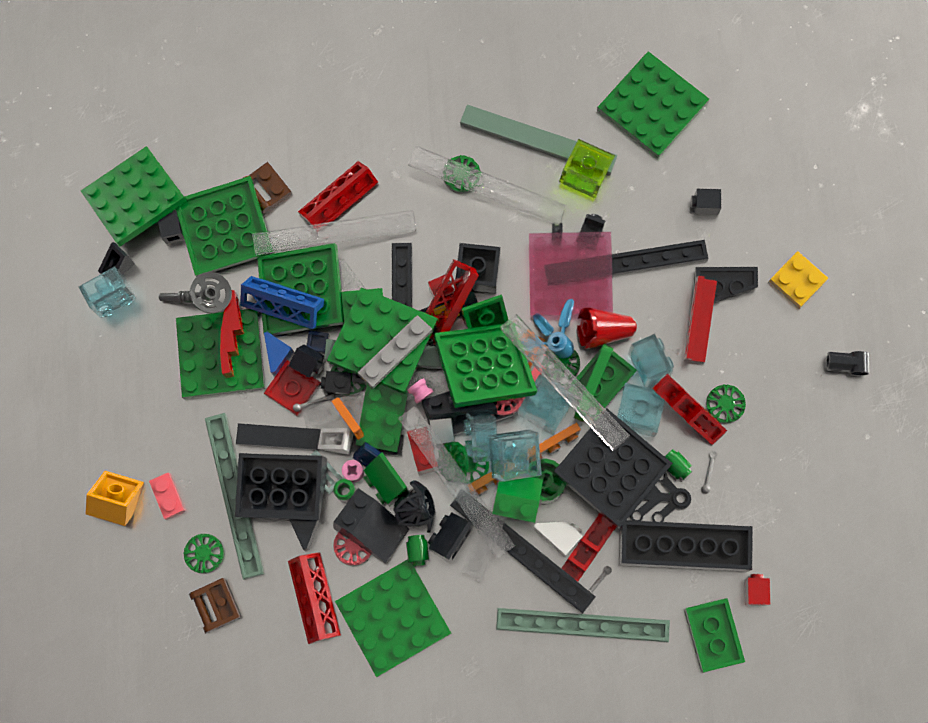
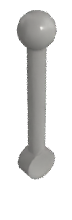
(297, 407)
(712, 455)
(606, 571)

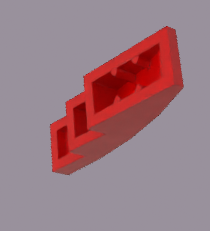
(230, 328)
(689, 409)
(588, 547)

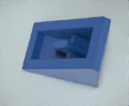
(277, 352)

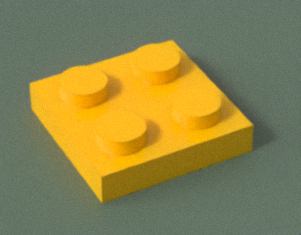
(798, 279)

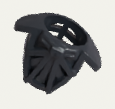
(412, 507)

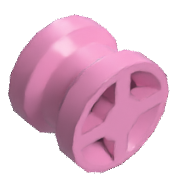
(420, 390)
(356, 474)

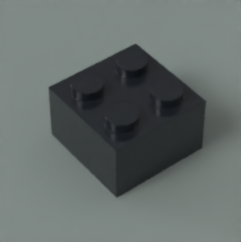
(485, 261)

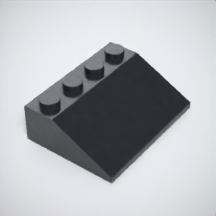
(280, 486)

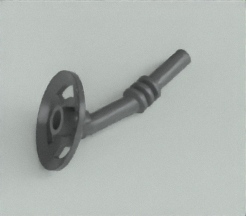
(205, 293)

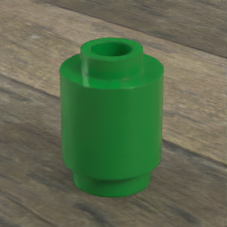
(680, 465)
(340, 486)
(417, 550)

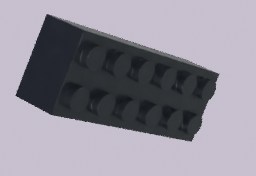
(686, 546)

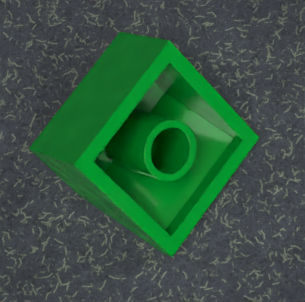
(485, 313)
(385, 480)
(518, 498)

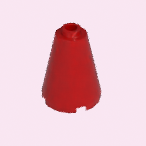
(603, 327)

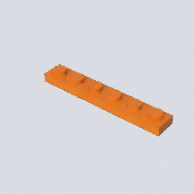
(551, 444)

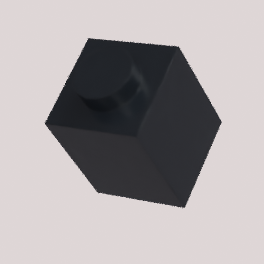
(706, 201)
(170, 228)
(307, 361)

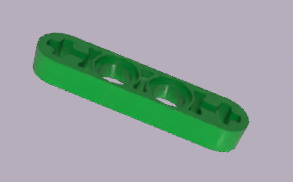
(597, 373)

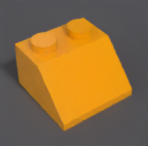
(113, 498)

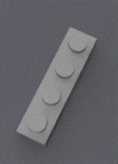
(395, 352)

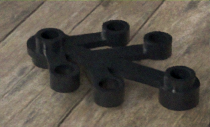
(655, 496)

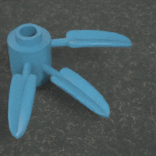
(558, 341)

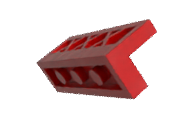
(339, 196)
(458, 298)
(700, 320)
(309, 597)

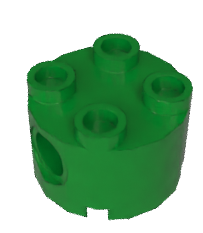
(552, 486)

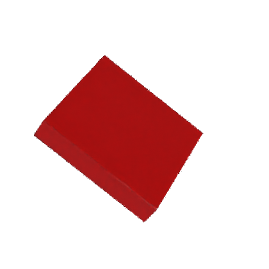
(291, 388)

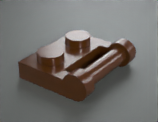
(272, 185)
(220, 601)

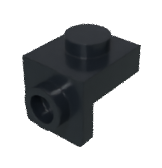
(593, 223)
(336, 382)

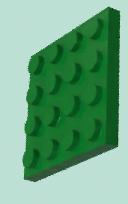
(653, 104)
(133, 196)
(221, 225)
(310, 271)
(369, 328)
(201, 360)
(483, 366)
(393, 617)

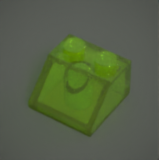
(586, 168)

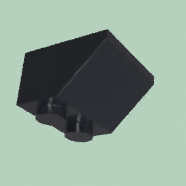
(450, 537)

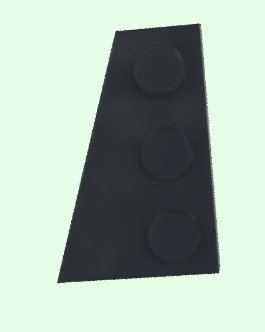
(730, 280)
(442, 407)

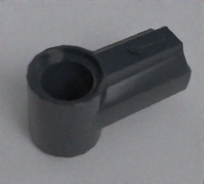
(855, 362)

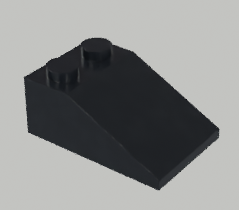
(370, 526)

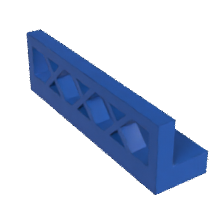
(279, 297)

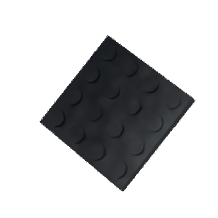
(613, 479)

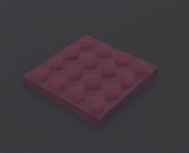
(570, 268)

